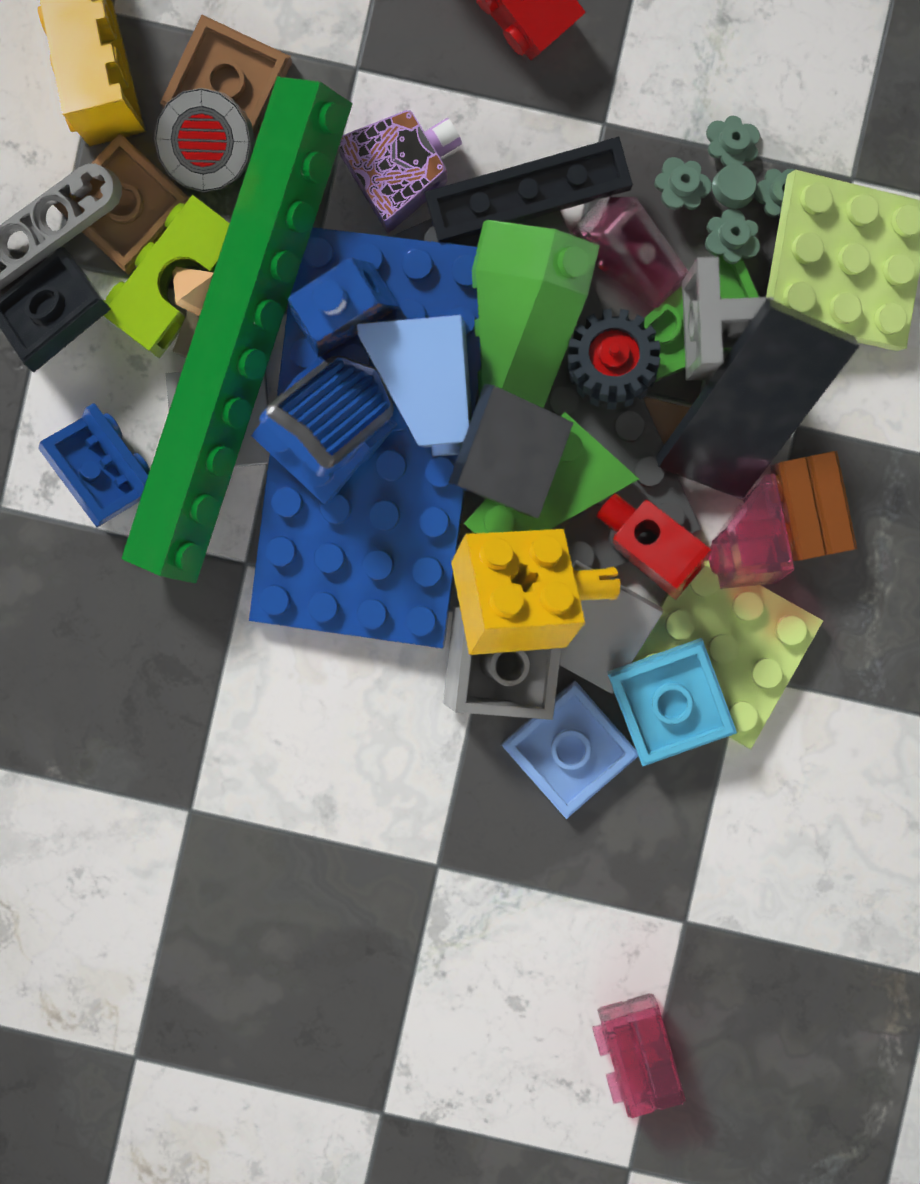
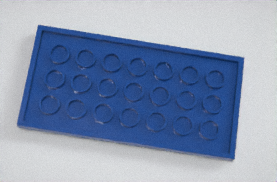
(386, 542)

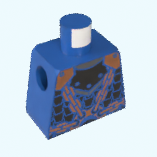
(338, 301)

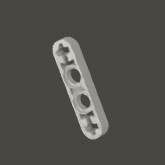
(33, 218)

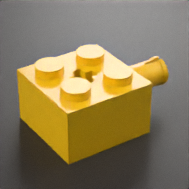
(523, 591)

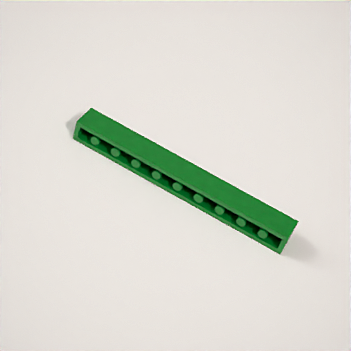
(237, 328)

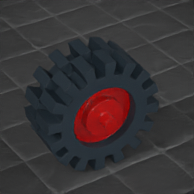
(613, 358)

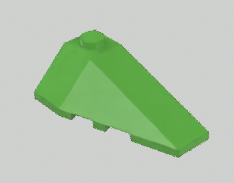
(528, 304)

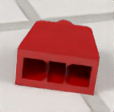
(669, 561)

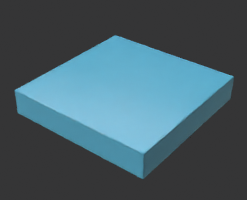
(672, 702)

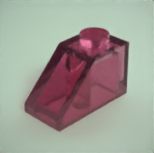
(632, 248)
(753, 541)

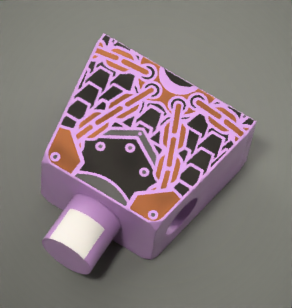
(398, 163)

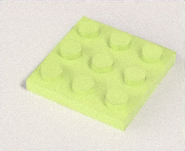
(848, 257)
(750, 640)

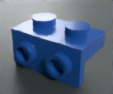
(96, 465)

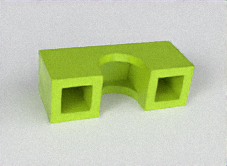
(142, 302)

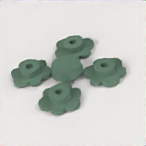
(731, 186)

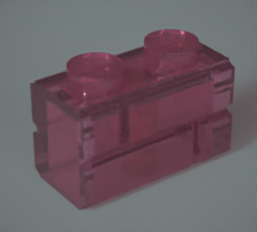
(640, 1056)

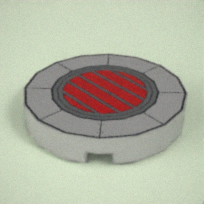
(204, 139)

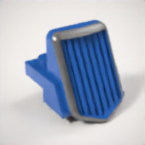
(327, 423)

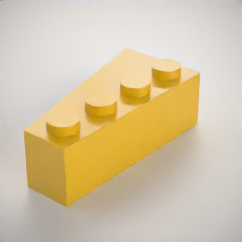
(91, 69)

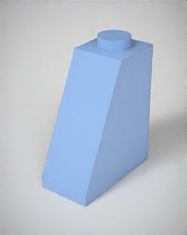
(426, 375)

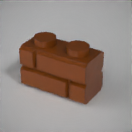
(814, 506)

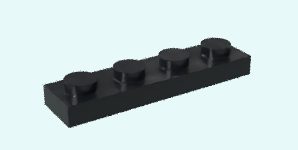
(529, 189)

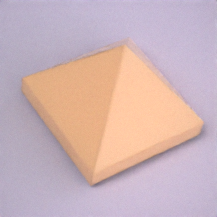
(191, 288)

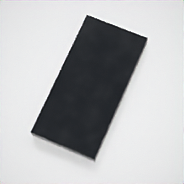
(756, 399)

